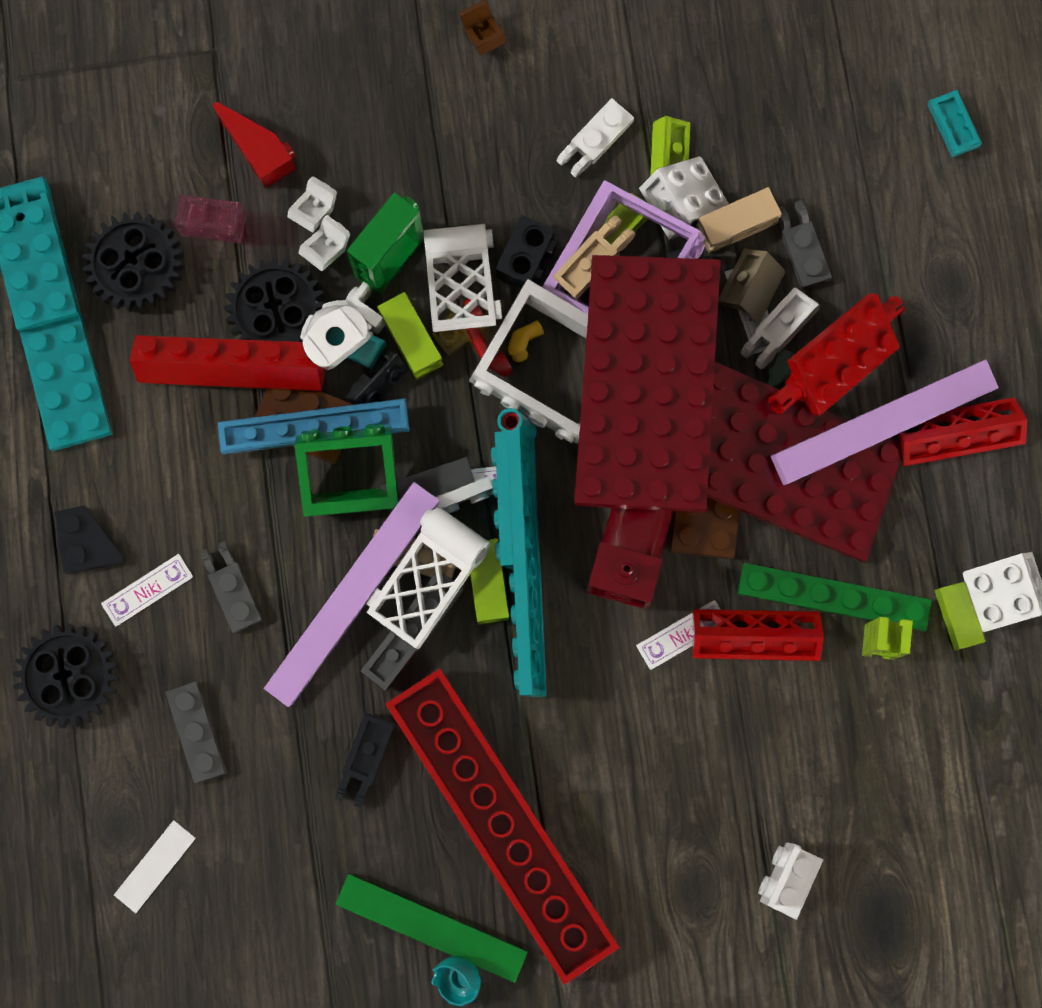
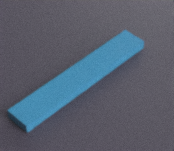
(282, 429)

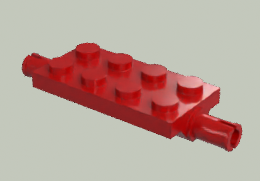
(841, 356)

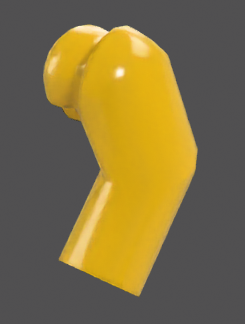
(520, 339)

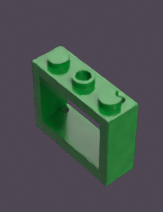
(387, 243)
(346, 501)

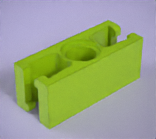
(410, 335)
(489, 589)
(887, 638)

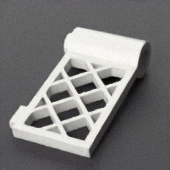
(456, 248)
(450, 540)

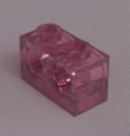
(210, 219)

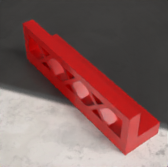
(964, 435)
(757, 639)

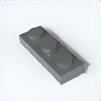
(196, 732)

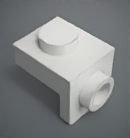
(313, 205)
(325, 244)
(357, 298)

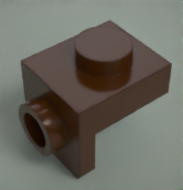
(482, 28)

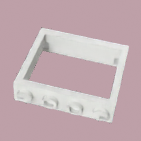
(512, 397)

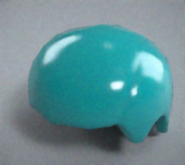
(457, 980)

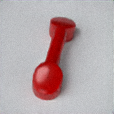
(499, 364)

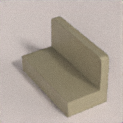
(752, 283)

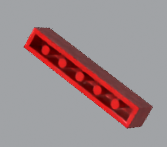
(224, 363)

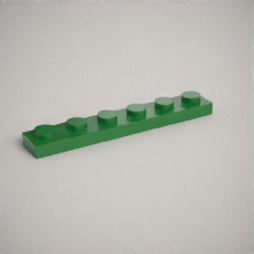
(832, 596)

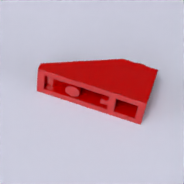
(259, 146)

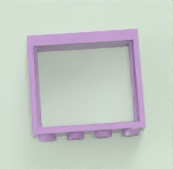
(594, 219)

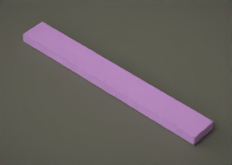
(884, 422)
(351, 595)

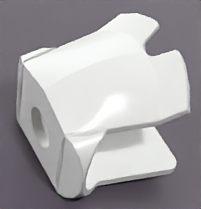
(331, 315)

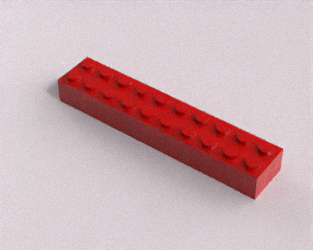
(502, 826)

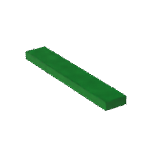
(431, 927)

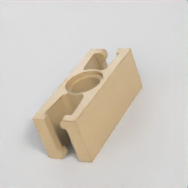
(739, 220)

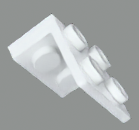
(684, 191)
(1005, 591)
(790, 879)

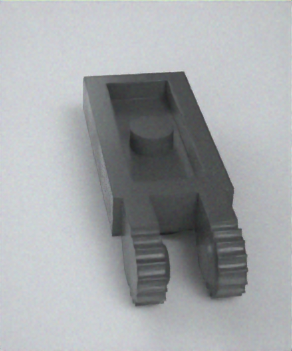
(804, 248)
(232, 590)

